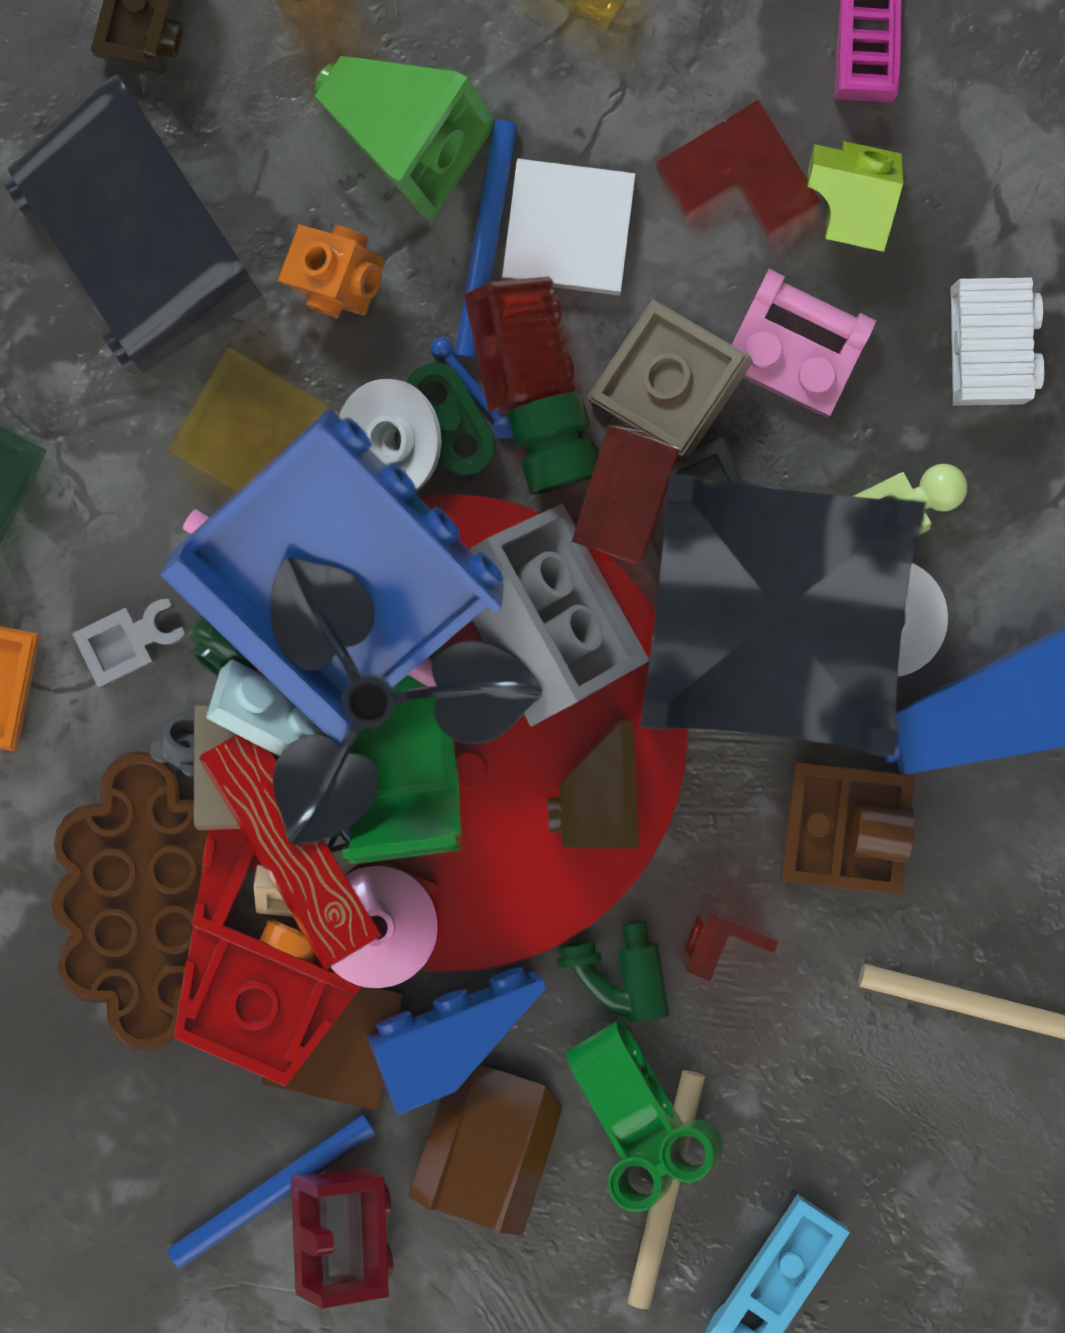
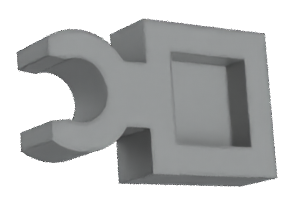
(121, 645)

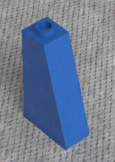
(988, 713)

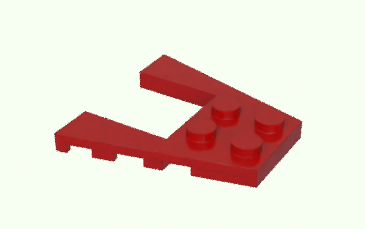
(245, 995)

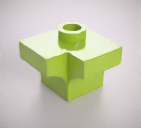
(861, 192)

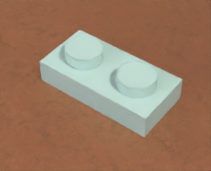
(257, 709)

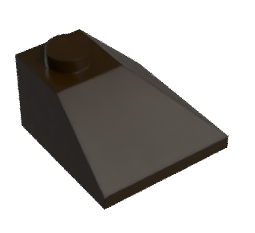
(599, 795)

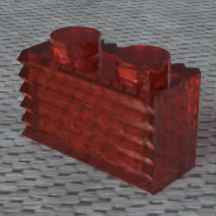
(519, 342)

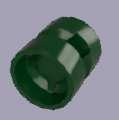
(554, 441)

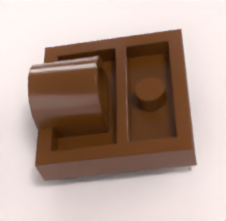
(848, 828)

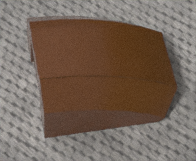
(488, 1150)

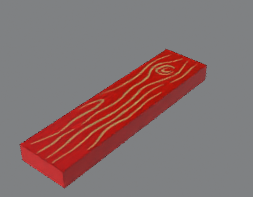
(303, 873)

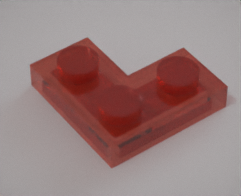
(745, 155)

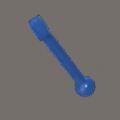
(442, 350)

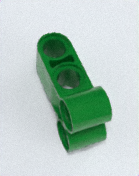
(637, 1116)

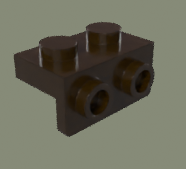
(139, 32)

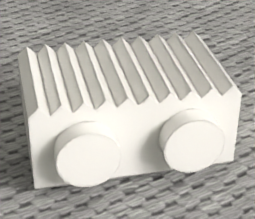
(994, 341)

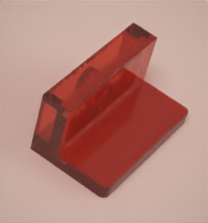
(625, 494)
(709, 937)

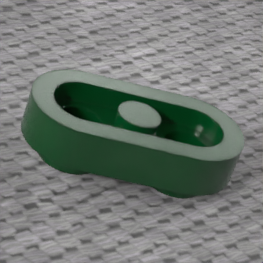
(457, 418)

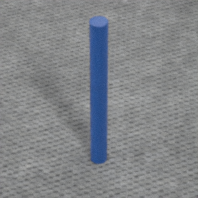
(487, 224)
(270, 1191)

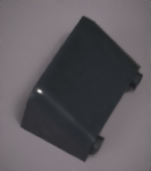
(130, 227)

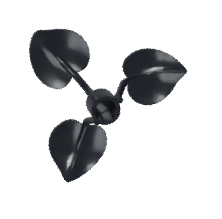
(320, 614)

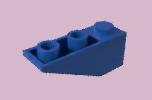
(440, 1048)

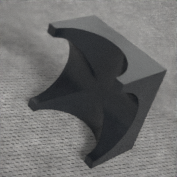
(781, 613)

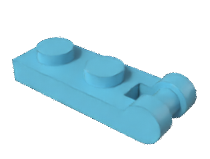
(783, 1271)

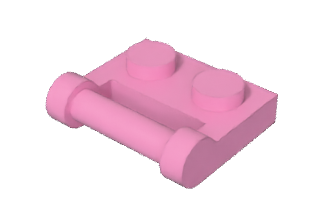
(791, 362)

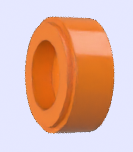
(288, 939)

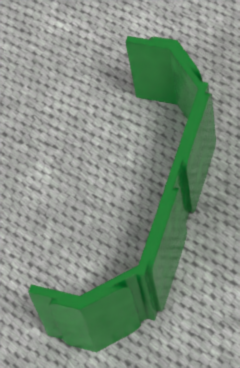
(417, 785)

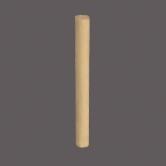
(962, 1001)
(661, 1212)

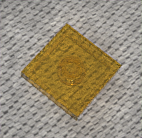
(243, 421)

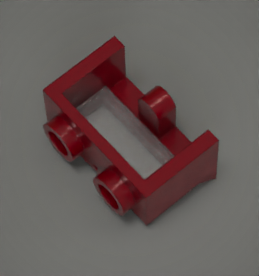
(341, 1237)

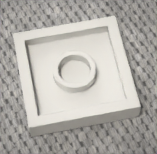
(569, 226)

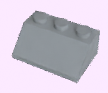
(556, 613)

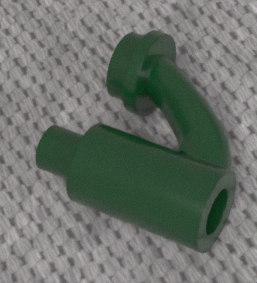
(641, 974)

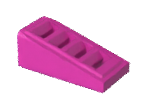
(868, 86)

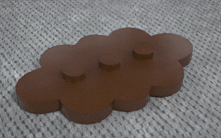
(130, 898)

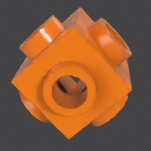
(332, 270)

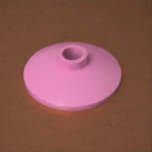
(409, 934)

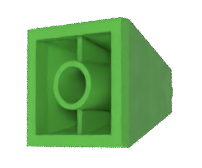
(410, 122)

